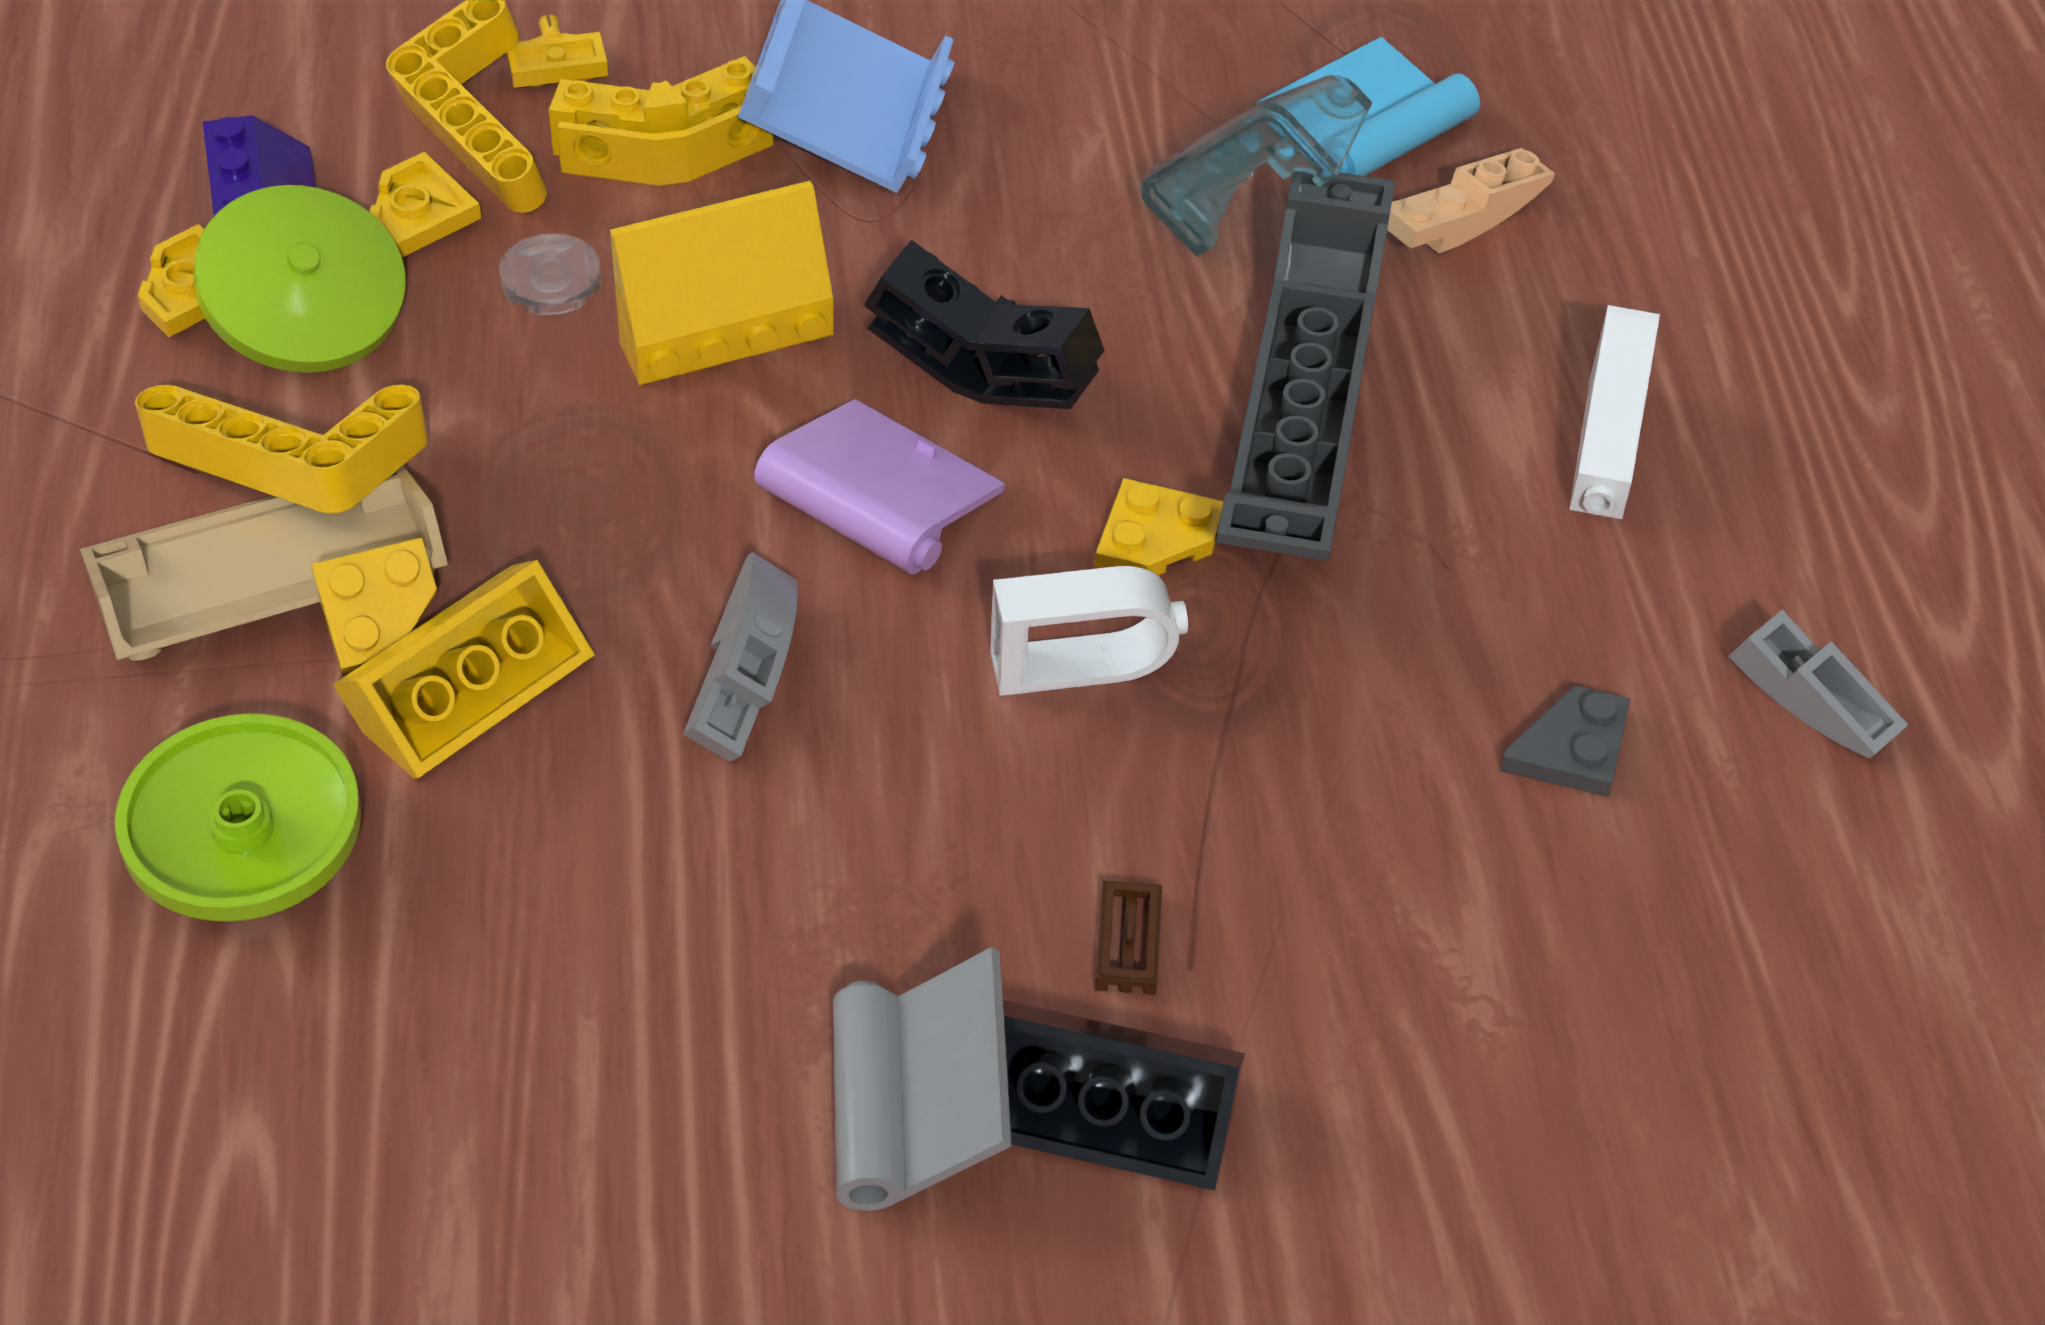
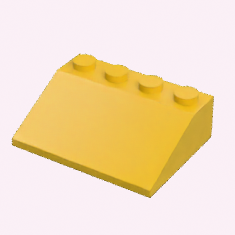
(721, 282)

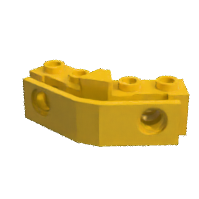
(657, 132)

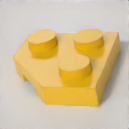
(422, 203)
(169, 291)
(1157, 527)
(373, 598)

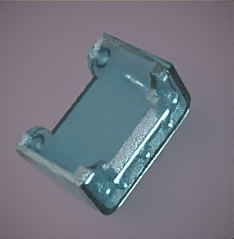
(1291, 131)

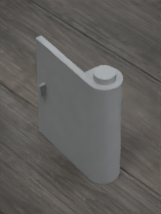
(918, 1082)

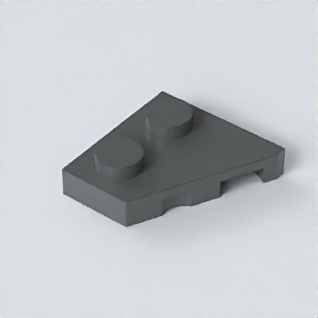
(1573, 742)

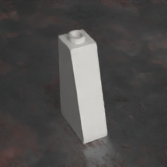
(1614, 412)

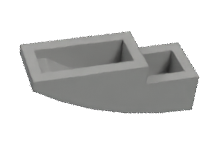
(1818, 686)

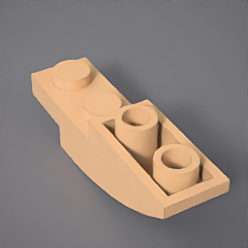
(1473, 203)

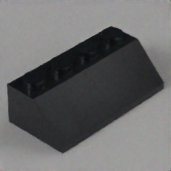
(1119, 1095)

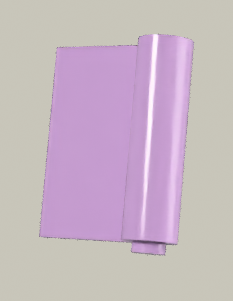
(875, 483)

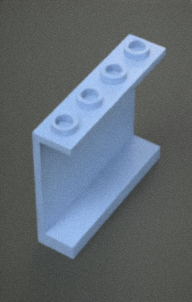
(846, 93)

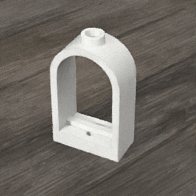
(1082, 659)

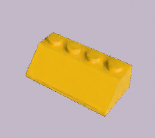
(465, 669)

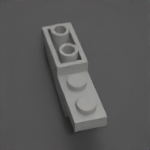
(748, 658)

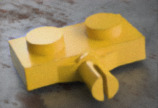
(556, 57)

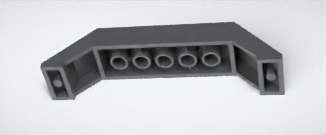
(1309, 368)

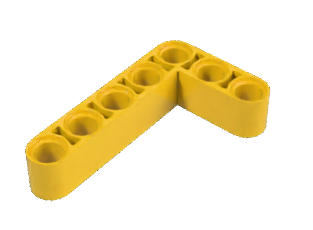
(430, 78)
(282, 459)

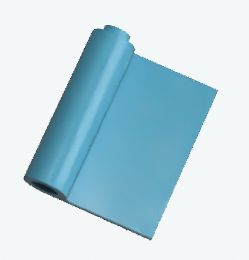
(1404, 107)

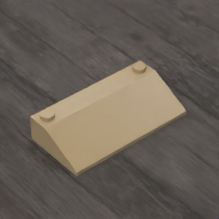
(242, 563)

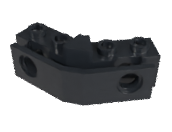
(982, 344)

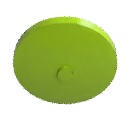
(299, 278)
(238, 817)

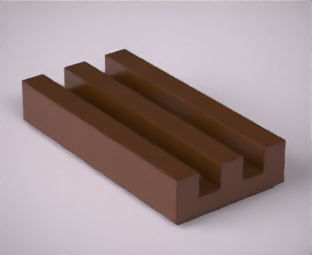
(1126, 975)

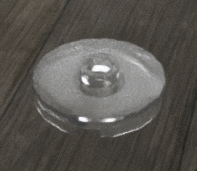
(550, 273)

